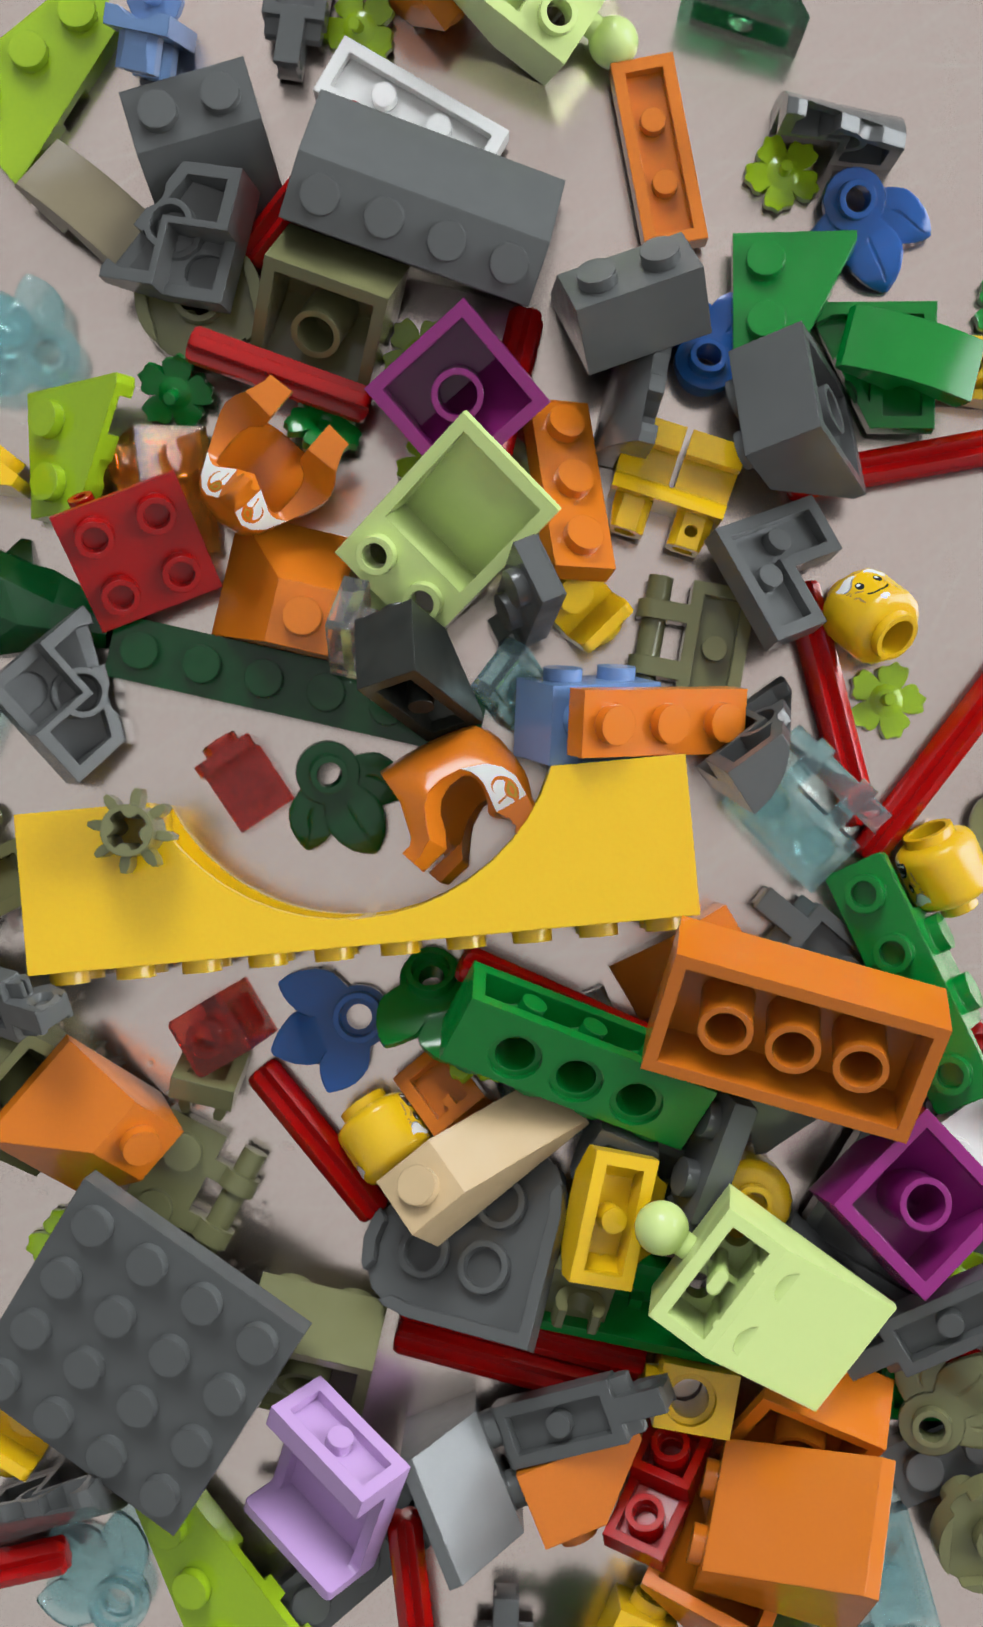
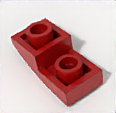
(657, 1496)

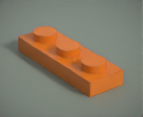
(657, 148)
(566, 467)
(653, 720)

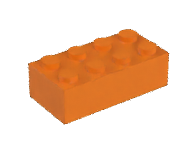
(796, 1029)

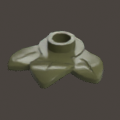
(947, 1393)

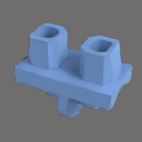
(149, 37)

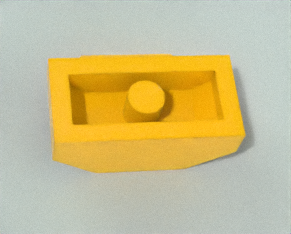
(601, 1216)

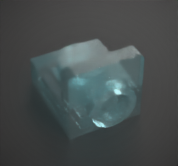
(498, 680)

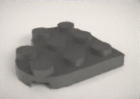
(488, 1274)

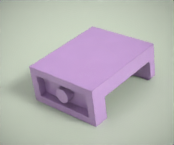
(329, 1488)

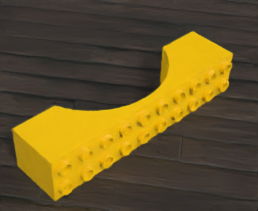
(593, 853)

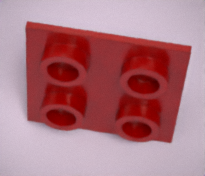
(135, 550)

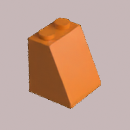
(794, 1530)

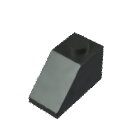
(413, 671)

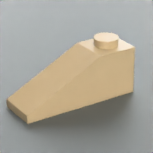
(475, 1163)

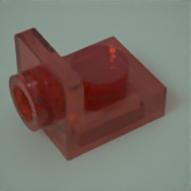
(244, 779)
(221, 1028)

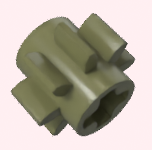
(114, 826)

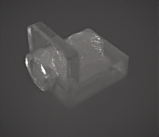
(350, 604)

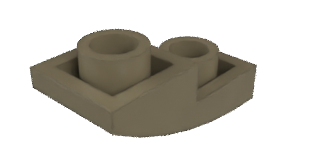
(83, 200)

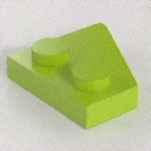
(72, 440)

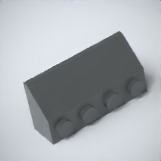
(422, 198)

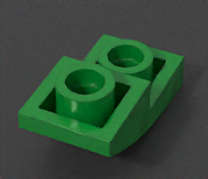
(910, 351)

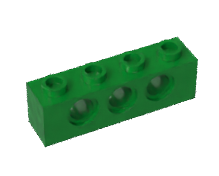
(566, 1056)

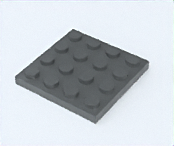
(139, 1351)

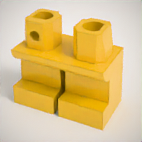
(698, 493)

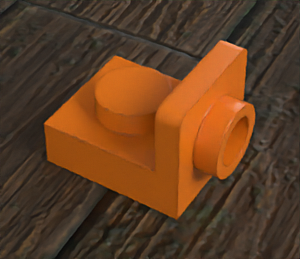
(437, 1096)

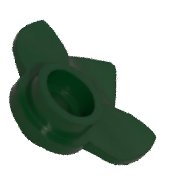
(348, 806)

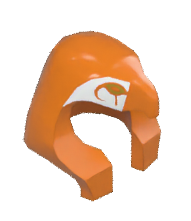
(256, 473)
(446, 788)

